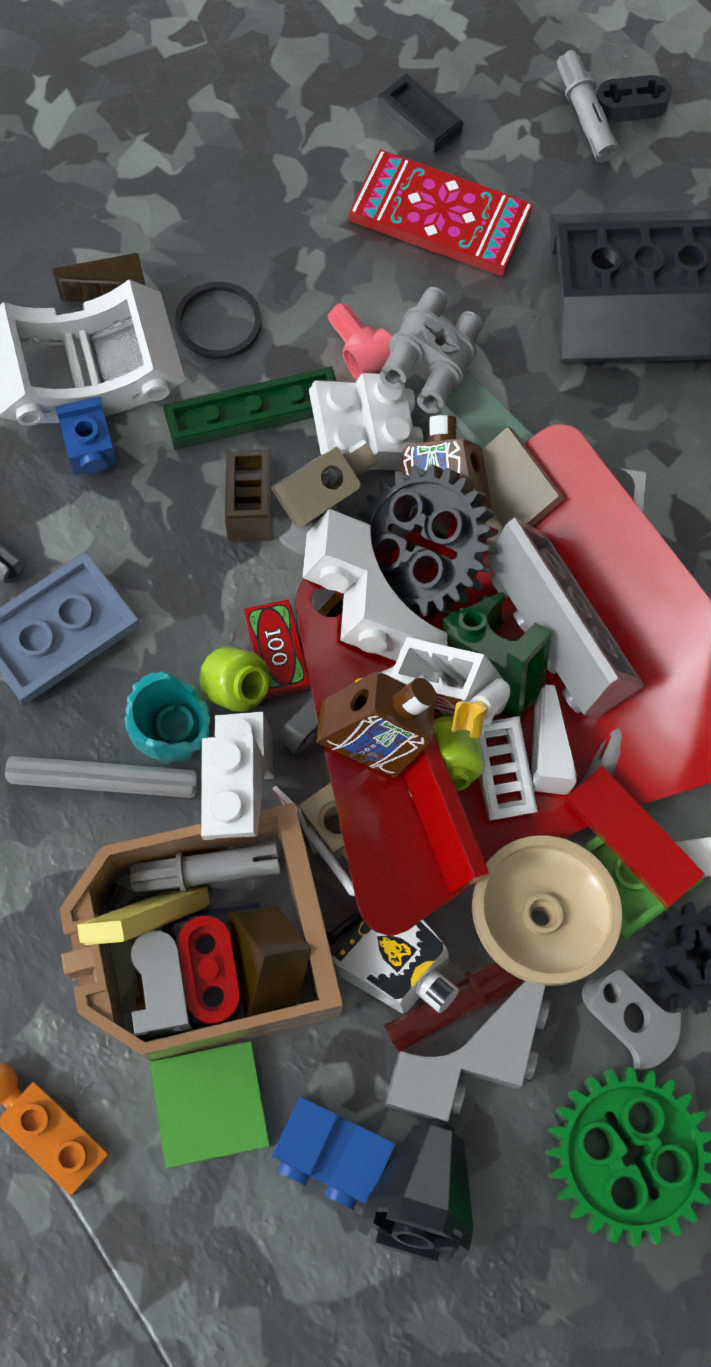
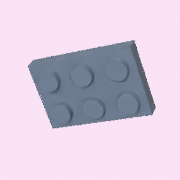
(60, 627)

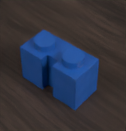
(333, 1152)

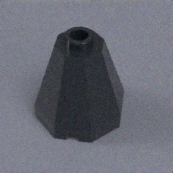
(423, 1197)

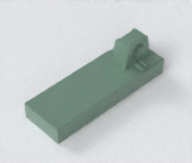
(480, 413)

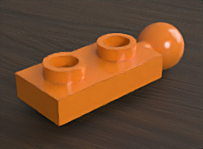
(48, 1132)

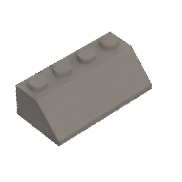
(580, 643)

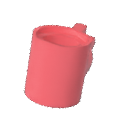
(364, 347)

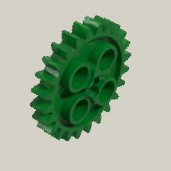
(592, 1180)

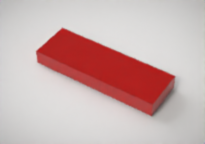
(444, 820)
(634, 837)

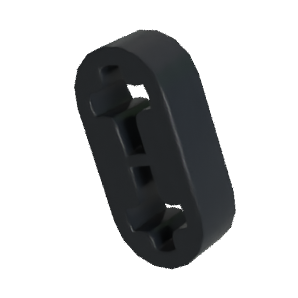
(634, 97)

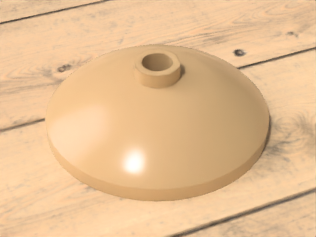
(570, 891)

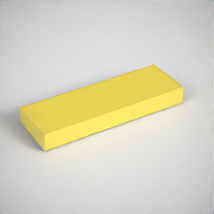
(142, 916)

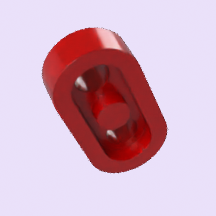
(209, 970)

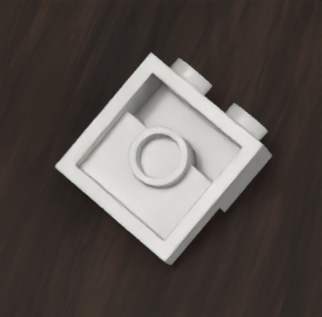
(365, 412)

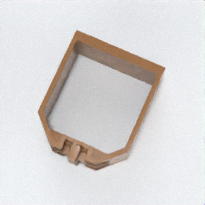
(93, 964)

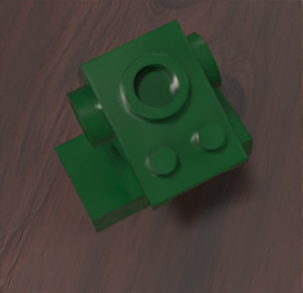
(518, 662)

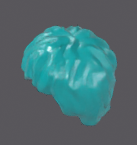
(166, 718)

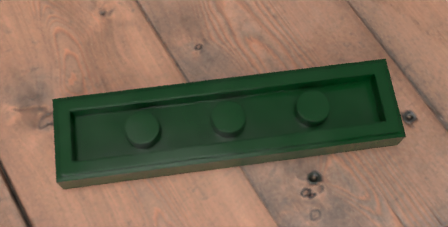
(243, 409)

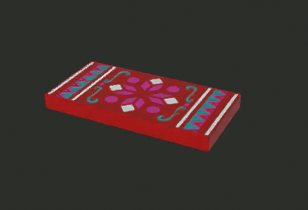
(440, 212)

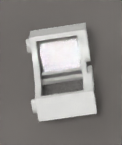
(109, 350)

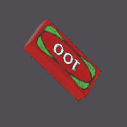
(277, 642)

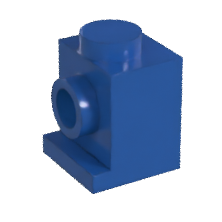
(86, 436)

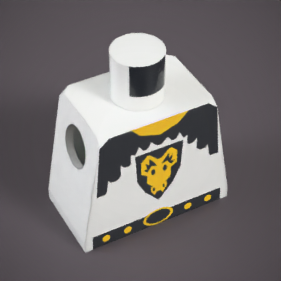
(397, 967)

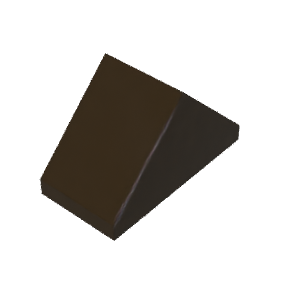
(268, 959)

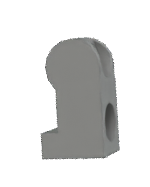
(166, 1009)

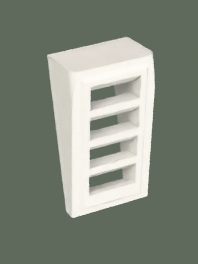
(512, 729)
(551, 755)

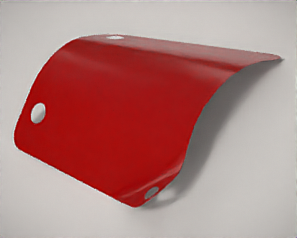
(665, 727)

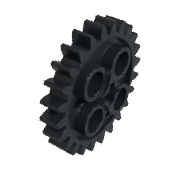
(440, 501)

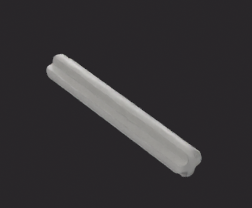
(101, 776)

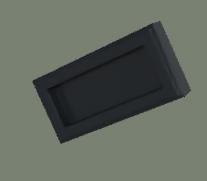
(420, 113)

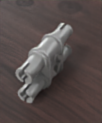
(431, 350)

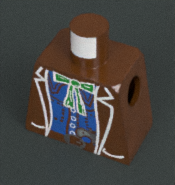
(447, 452)
(379, 721)

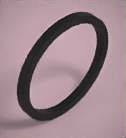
(218, 286)

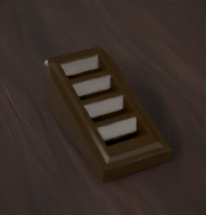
(97, 277)
(248, 521)

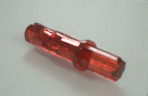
(472, 993)

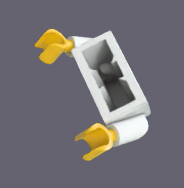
(463, 682)

